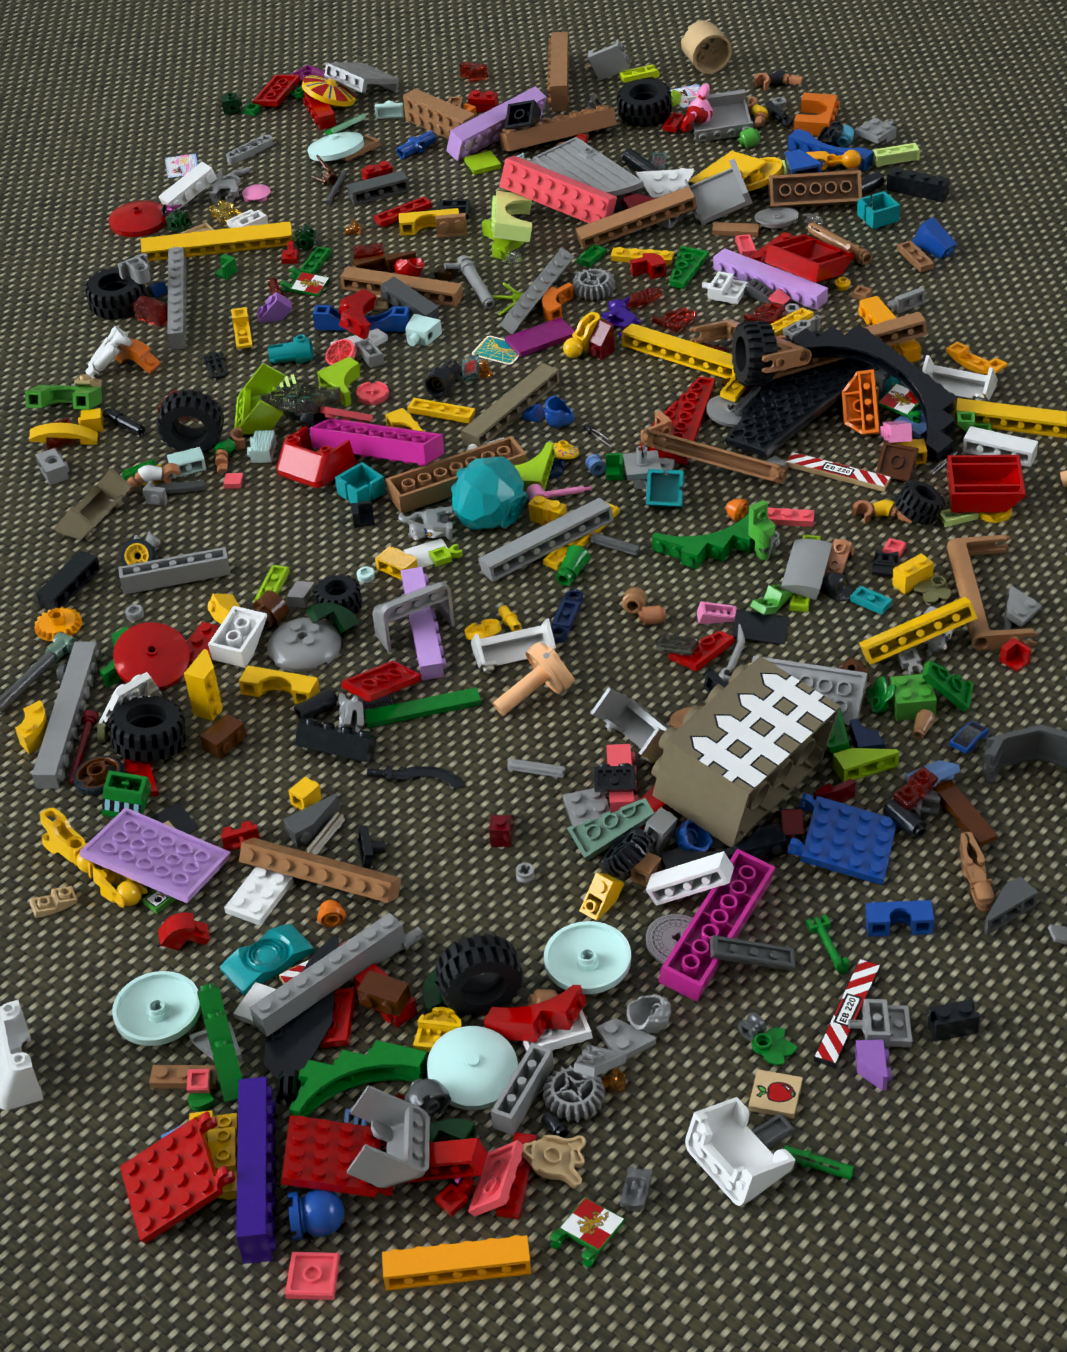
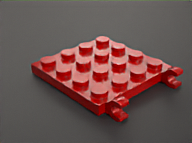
(322, 1152)
(173, 1178)

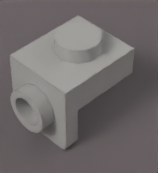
(154, 495)

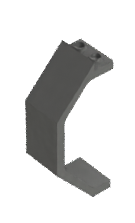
(1024, 745)

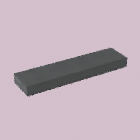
(752, 953)

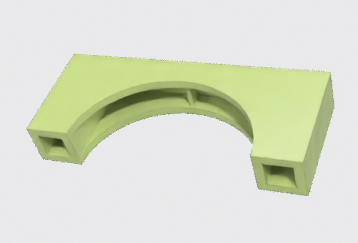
(505, 225)

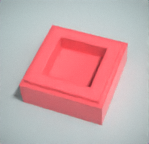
(779, 297)
(233, 480)
(893, 546)
(199, 1081)

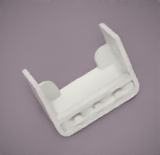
(962, 383)
(510, 646)

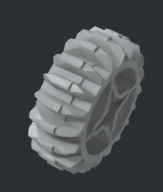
(593, 284)
(572, 1095)

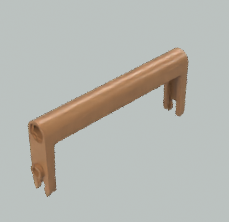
(788, 354)
(714, 456)
(959, 553)

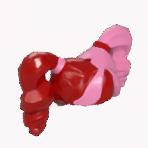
(694, 111)

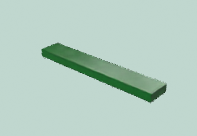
(422, 707)

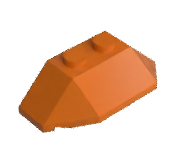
(861, 403)

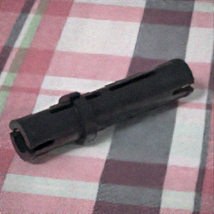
(119, 419)

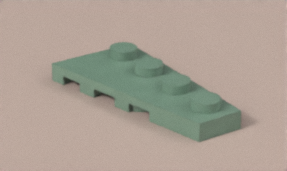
(601, 833)

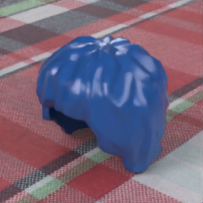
(558, 413)
(692, 837)

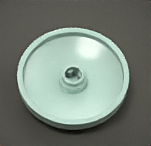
(336, 146)
(587, 956)
(156, 1008)
(472, 1066)

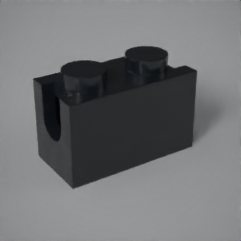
(953, 1020)

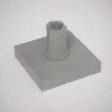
(638, 463)

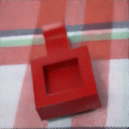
(290, 255)
(454, 1197)

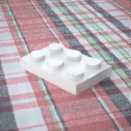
(258, 895)

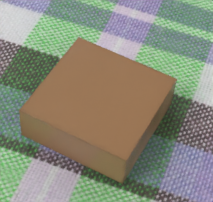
(861, 293)

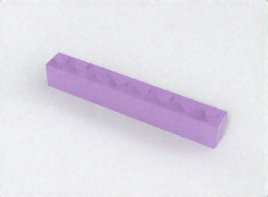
(746, 269)
(424, 629)

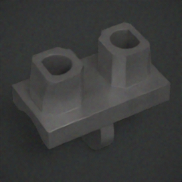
(636, 1189)

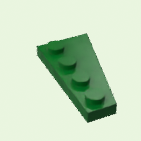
(687, 264)

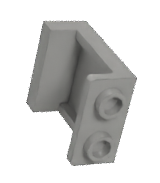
(609, 60)

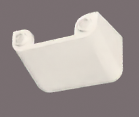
(17, 1076)
(733, 1153)

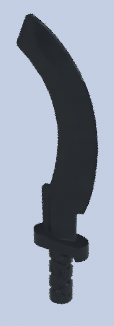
(420, 771)

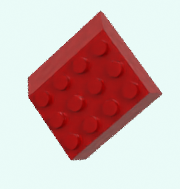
(808, 258)
(984, 482)

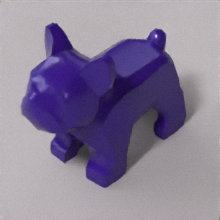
(620, 315)

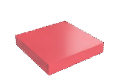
(312, 1275)

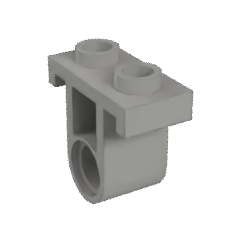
(136, 268)

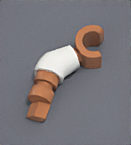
(153, 473)

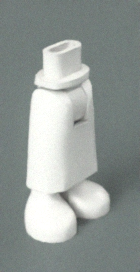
(107, 351)

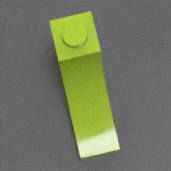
(500, 246)
(340, 375)
(539, 468)

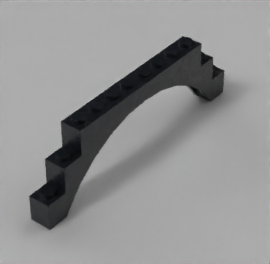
(865, 347)

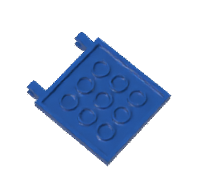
(845, 839)

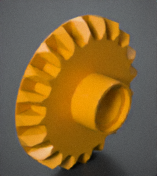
(58, 620)

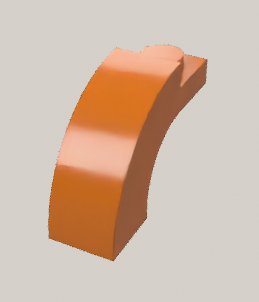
(553, 300)
(139, 353)

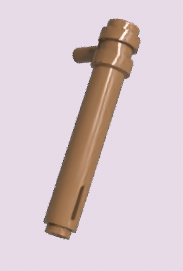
(861, 255)

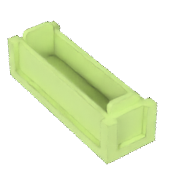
(896, 154)

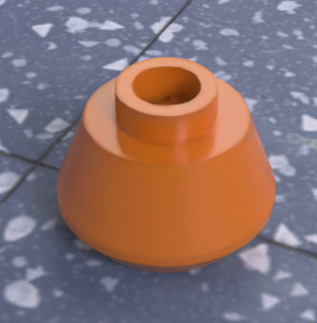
(737, 509)
(331, 913)

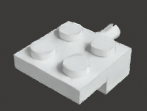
(248, 219)
(725, 288)

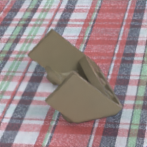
(94, 506)

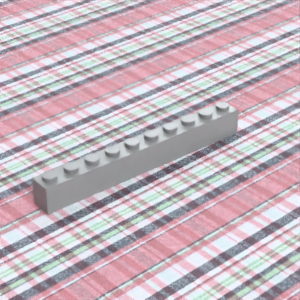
(177, 298)
(66, 716)

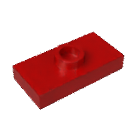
(673, 122)

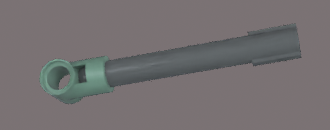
(61, 645)

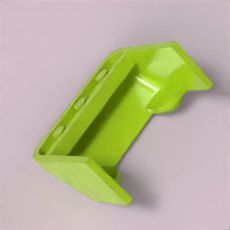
(253, 412)

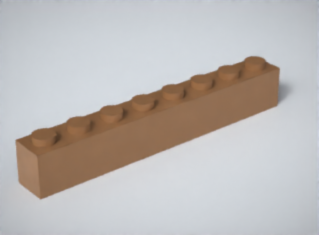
(636, 218)
(434, 290)
(320, 870)

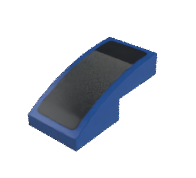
(968, 737)

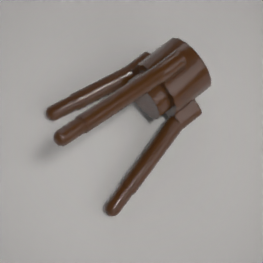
(328, 176)

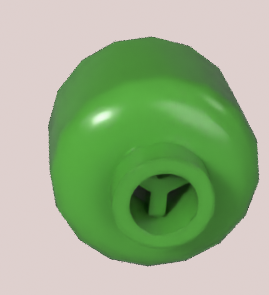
(749, 138)

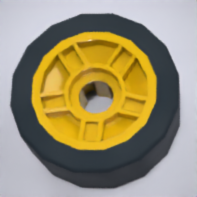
(132, 547)

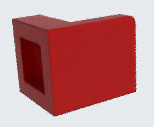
(1015, 654)

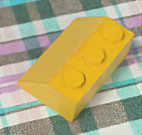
(203, 687)

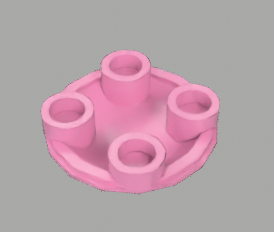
(256, 192)

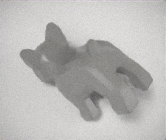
(351, 712)

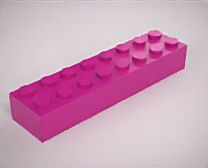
(379, 441)
(721, 914)

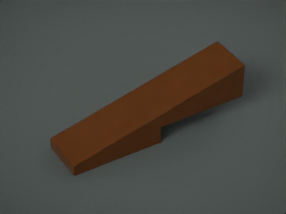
(382, 262)
(967, 816)

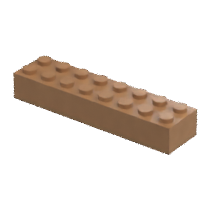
(558, 71)
(558, 127)
(434, 481)

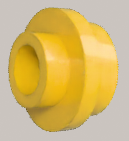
(842, 283)

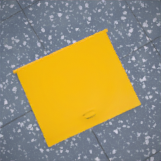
(745, 163)

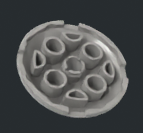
(303, 645)

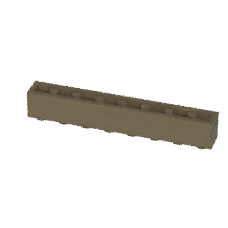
(510, 406)

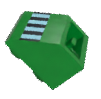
(124, 791)

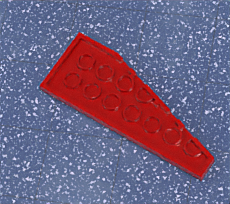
(688, 414)

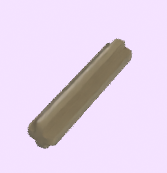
(326, 833)

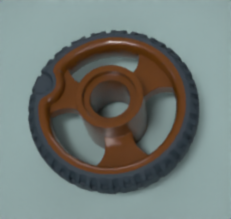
(97, 774)

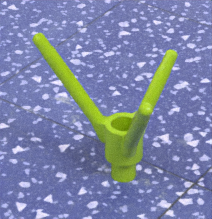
(516, 296)

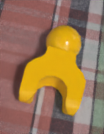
(574, 346)

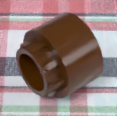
(273, 606)

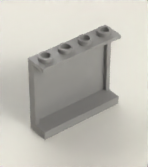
(358, 75)
(728, 117)
(720, 194)

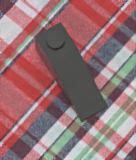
(307, 823)
(1014, 900)

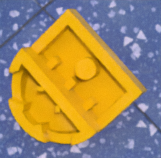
(434, 1026)

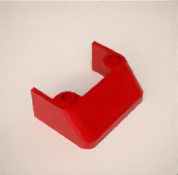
(309, 467)

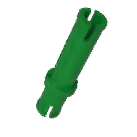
(846, 1171)

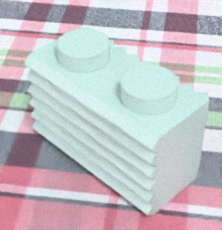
(262, 446)
(189, 461)

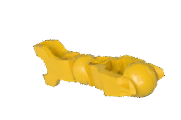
(65, 840)

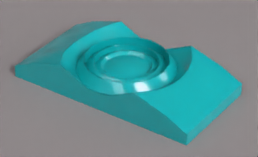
(266, 958)

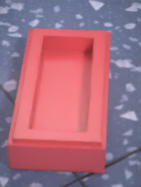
(745, 245)

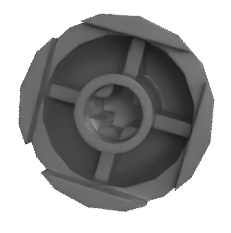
(428, 1095)

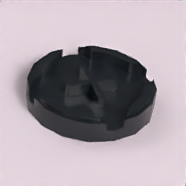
(831, 133)

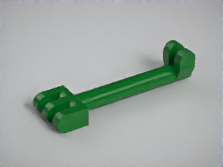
(821, 928)

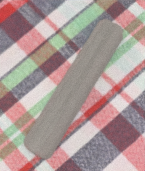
(536, 768)

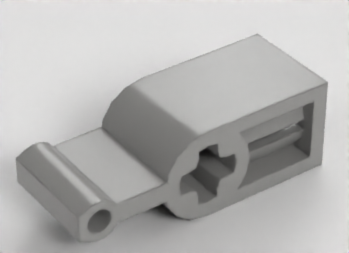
(812, 325)

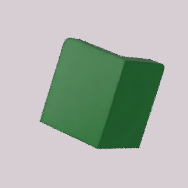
(228, 267)
(614, 466)

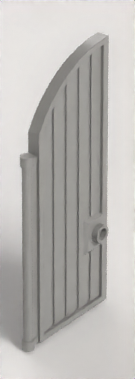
(588, 166)

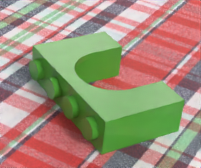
(81, 396)

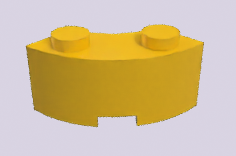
(33, 727)

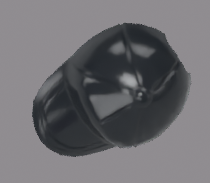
(836, 586)

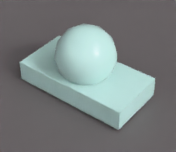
(389, 110)

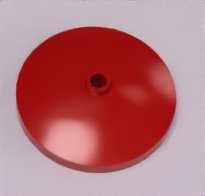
(137, 219)
(153, 650)

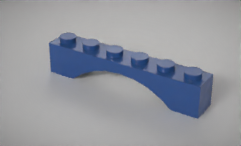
(806, 142)
(395, 319)

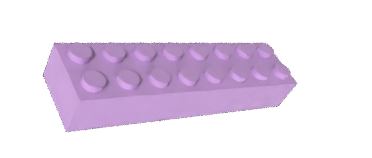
(484, 129)

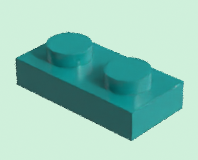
(871, 600)

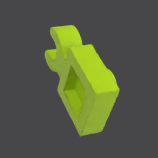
(443, 555)

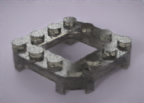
(303, 399)

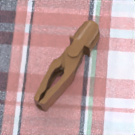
(974, 870)

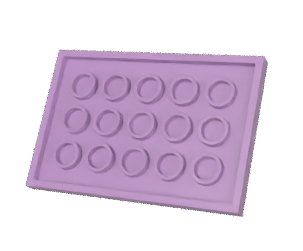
(155, 854)

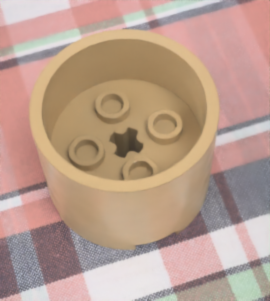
(706, 47)

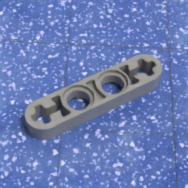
(249, 149)

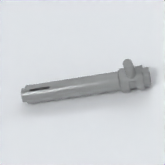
(468, 269)

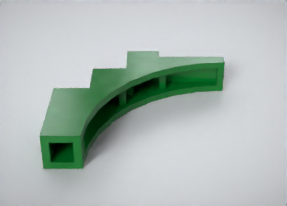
(695, 549)
(220, 1040)
(352, 1069)

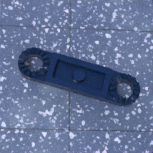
(566, 614)

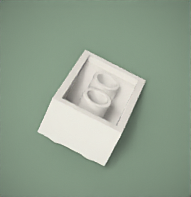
(237, 636)

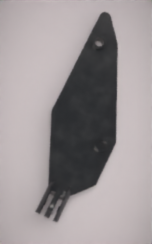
(298, 1040)

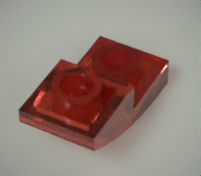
(917, 787)

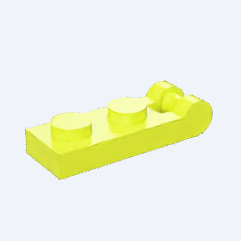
(639, 73)

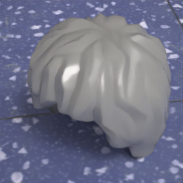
(649, 1013)

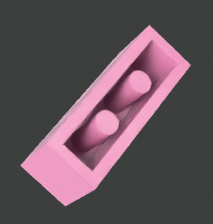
(896, 431)

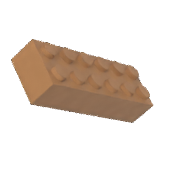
(434, 113)
(815, 189)

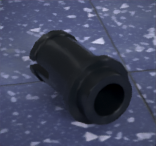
(555, 1125)

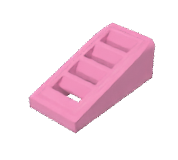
(711, 613)

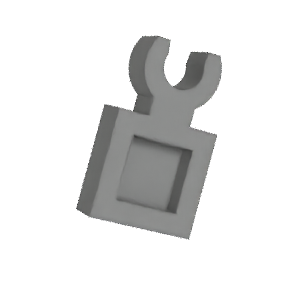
(910, 660)

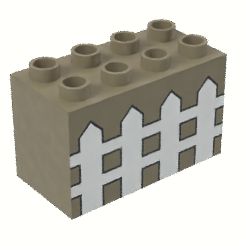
(743, 750)

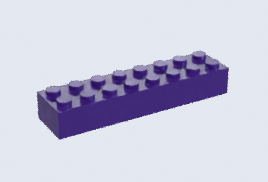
(255, 1171)

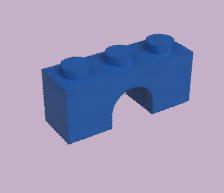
(915, 914)

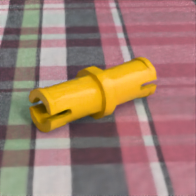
(509, 618)

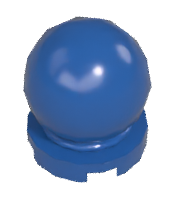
(316, 1213)

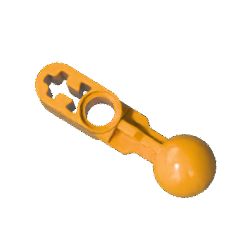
(850, 159)

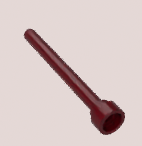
(89, 719)

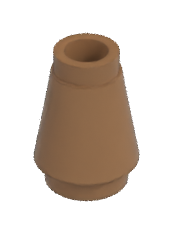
(923, 722)

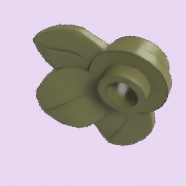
(934, 589)

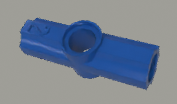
(416, 144)

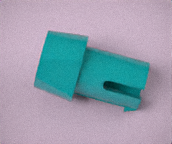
(298, 350)

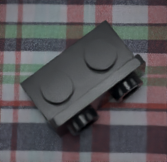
(614, 778)

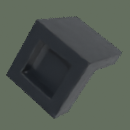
(362, 514)

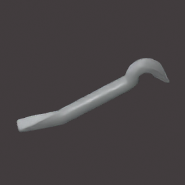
(735, 656)

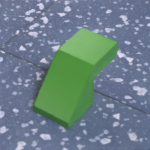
(967, 419)
(772, 601)

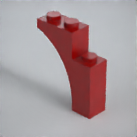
(353, 310)
(530, 1021)

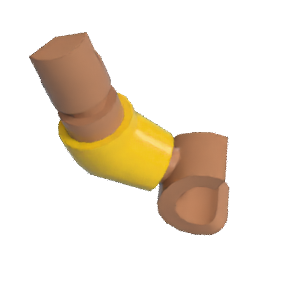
(758, 111)
(878, 509)

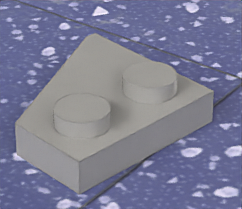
(1020, 607)
(624, 1037)

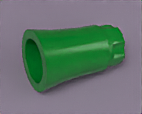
(573, 563)

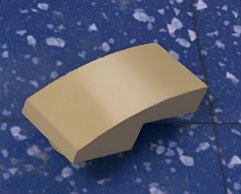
(86, 380)
(59, 900)

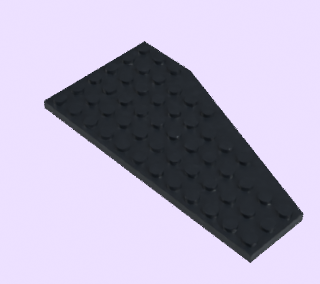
(791, 404)

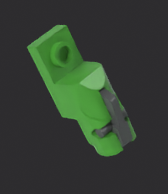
(762, 530)

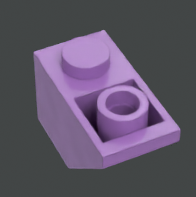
(274, 309)
(872, 1061)

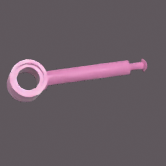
(537, 490)

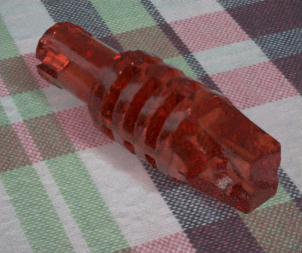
(644, 297)

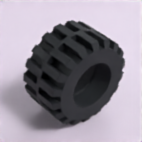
(919, 502)
(339, 590)

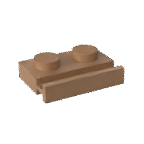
(451, 225)

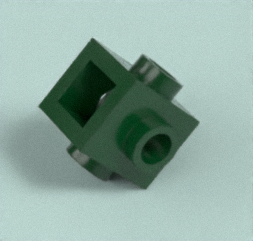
(231, 103)
(178, 221)
(305, 237)

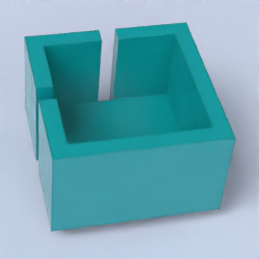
(883, 211)
(360, 484)
(665, 489)

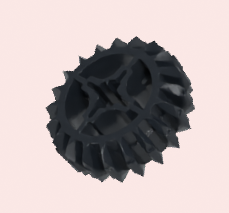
(627, 852)

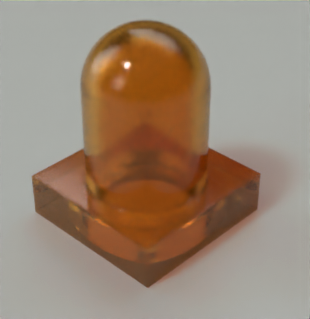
(354, 227)
(484, 369)
(615, 1080)

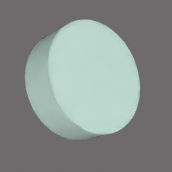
(365, 574)

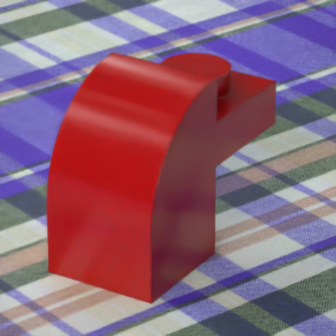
(649, 263)
(180, 928)

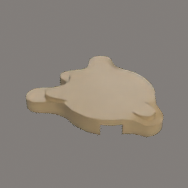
(556, 1158)

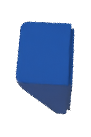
(157, 289)
(534, 413)

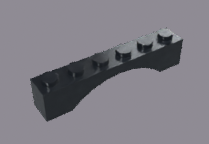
(765, 843)

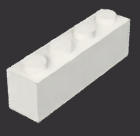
(188, 186)
(987, 442)
(690, 878)

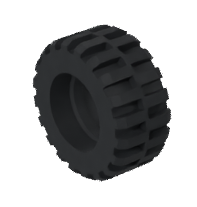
(644, 102)
(111, 295)
(749, 344)
(192, 405)
(147, 729)
(476, 956)

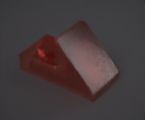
(474, 71)

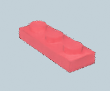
(345, 414)
(791, 517)

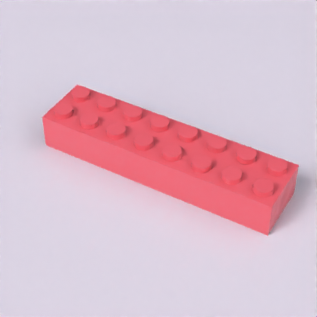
(556, 190)

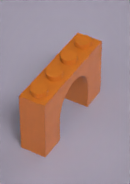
(822, 104)

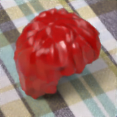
(409, 267)

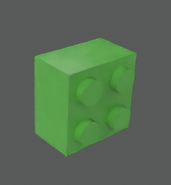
(912, 696)

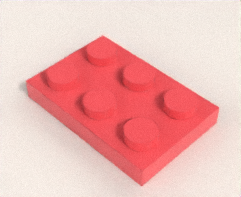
(496, 1178)

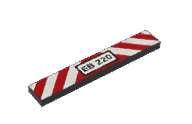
(849, 1007)

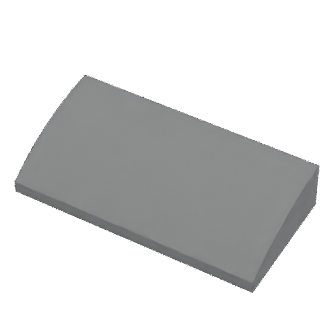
(806, 567)

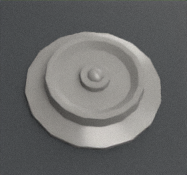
(776, 217)

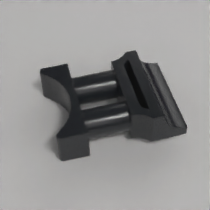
(884, 563)

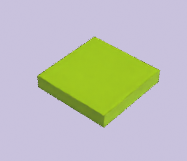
(482, 162)

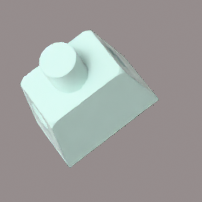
(422, 330)

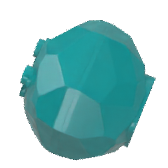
(488, 494)

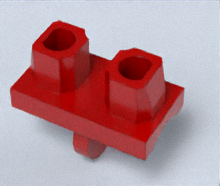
(233, 838)

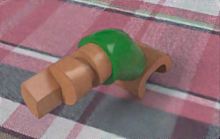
(225, 447)

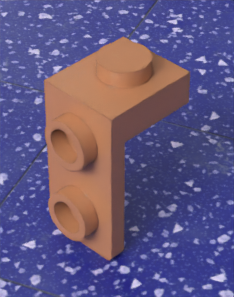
(662, 424)
(838, 555)

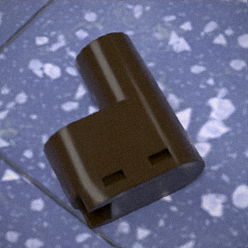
(444, 274)

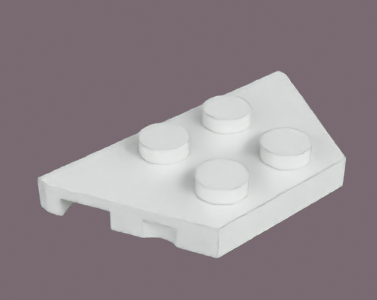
(664, 181)

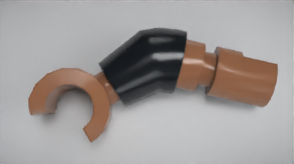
(776, 78)

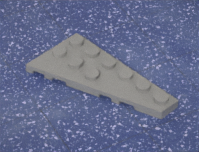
(836, 684)

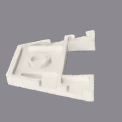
(139, 686)

